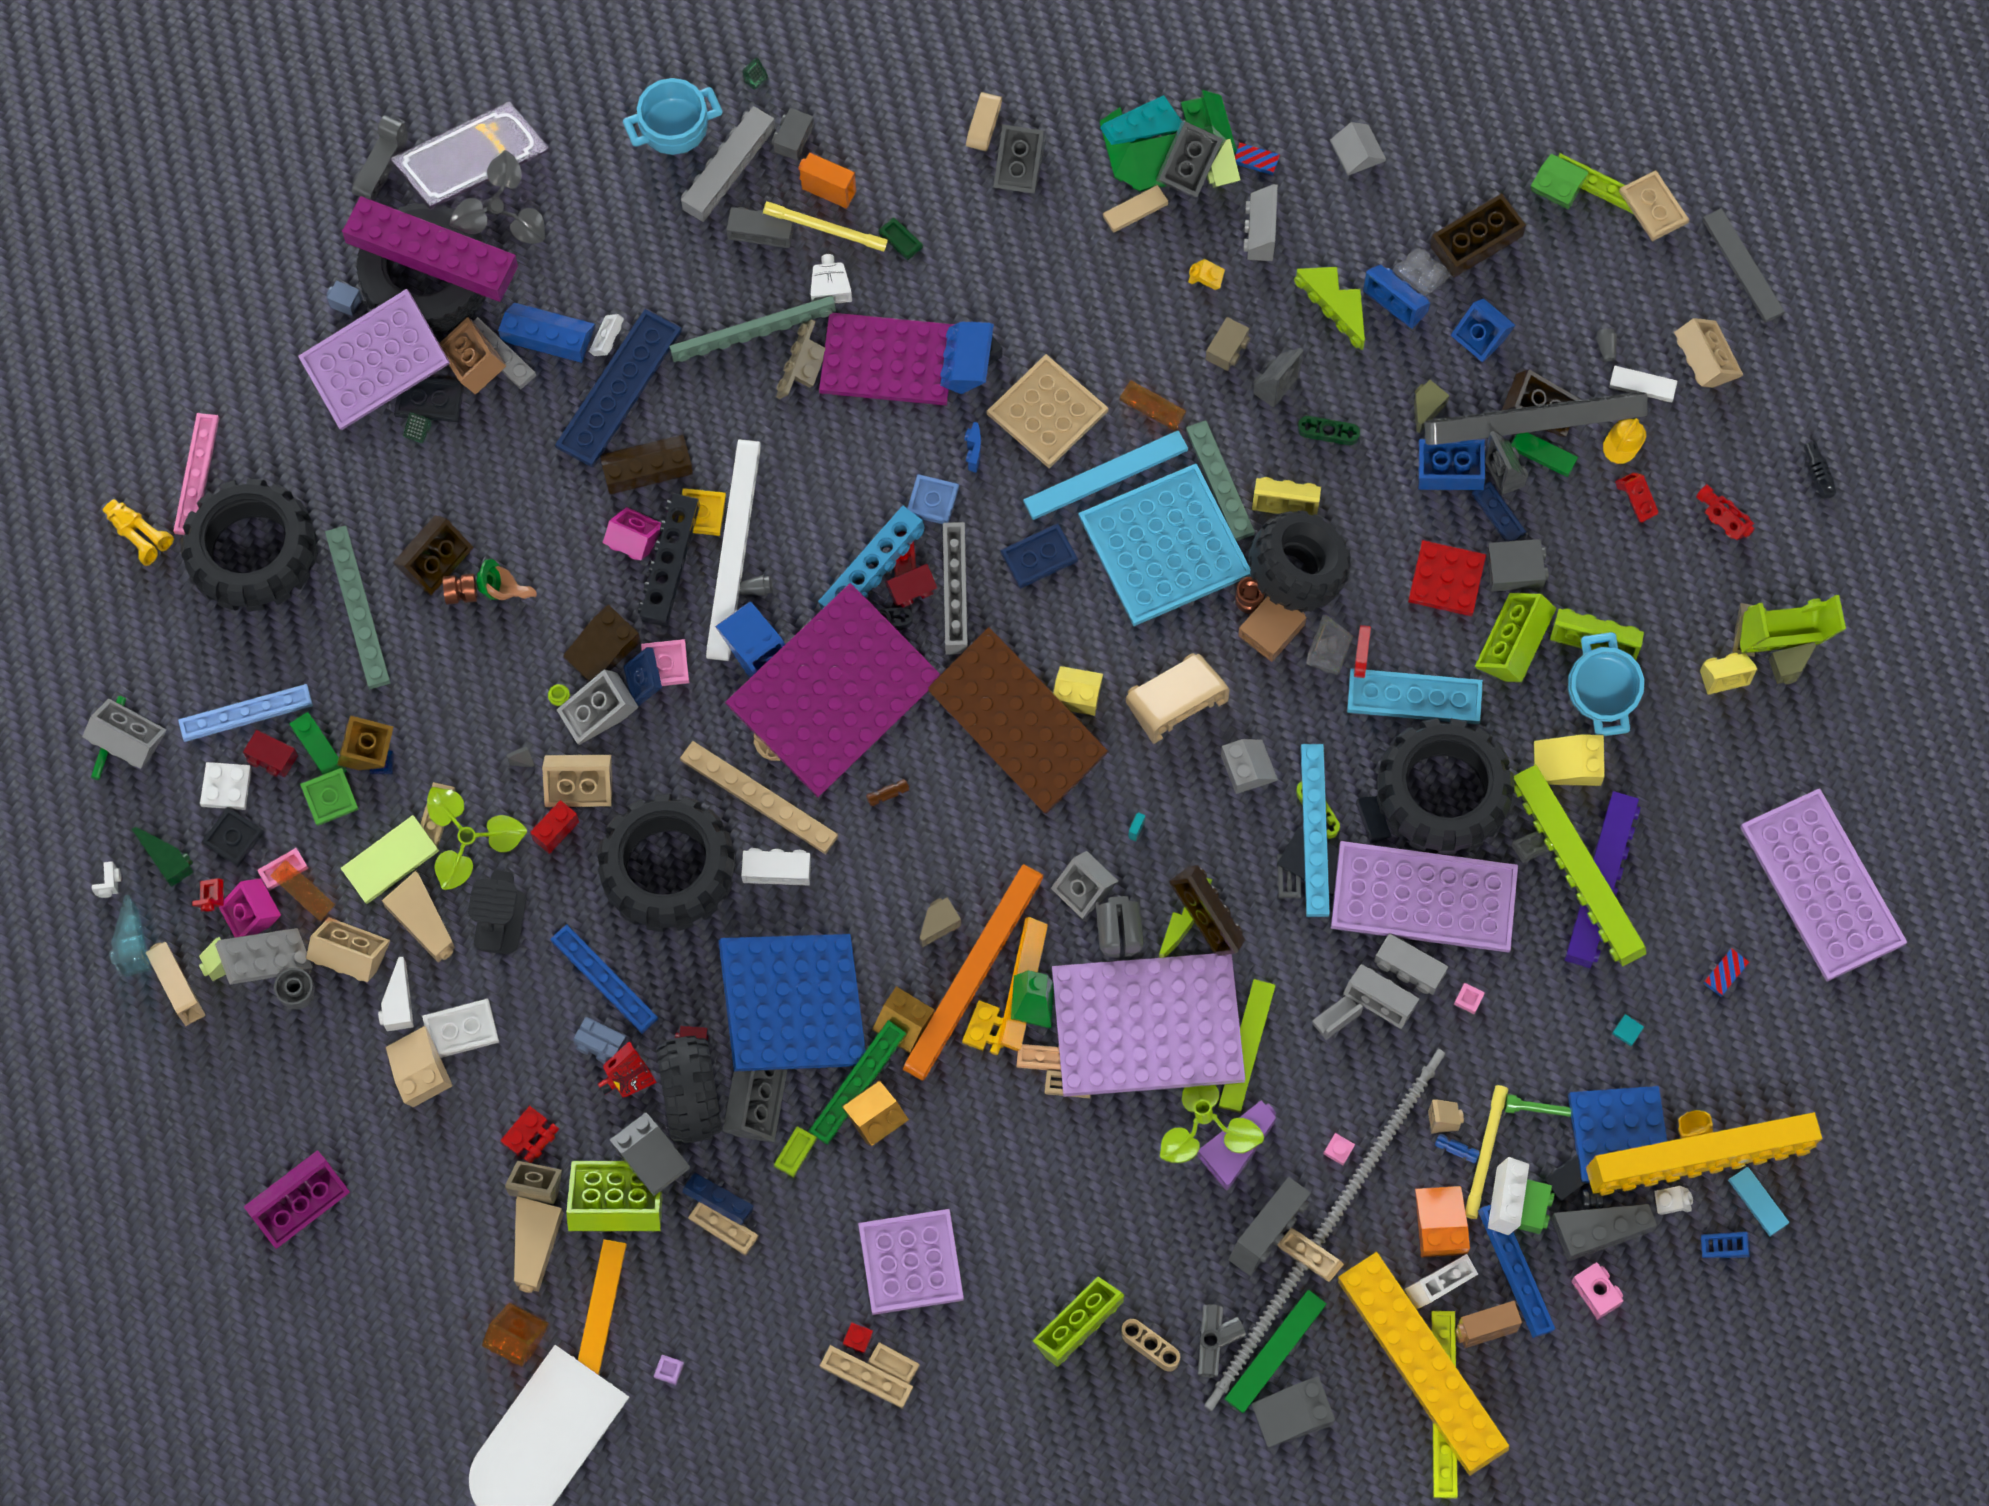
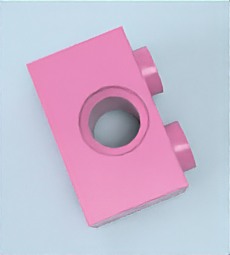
(1598, 1304)

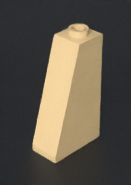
(418, 915)
(175, 983)
(534, 1240)

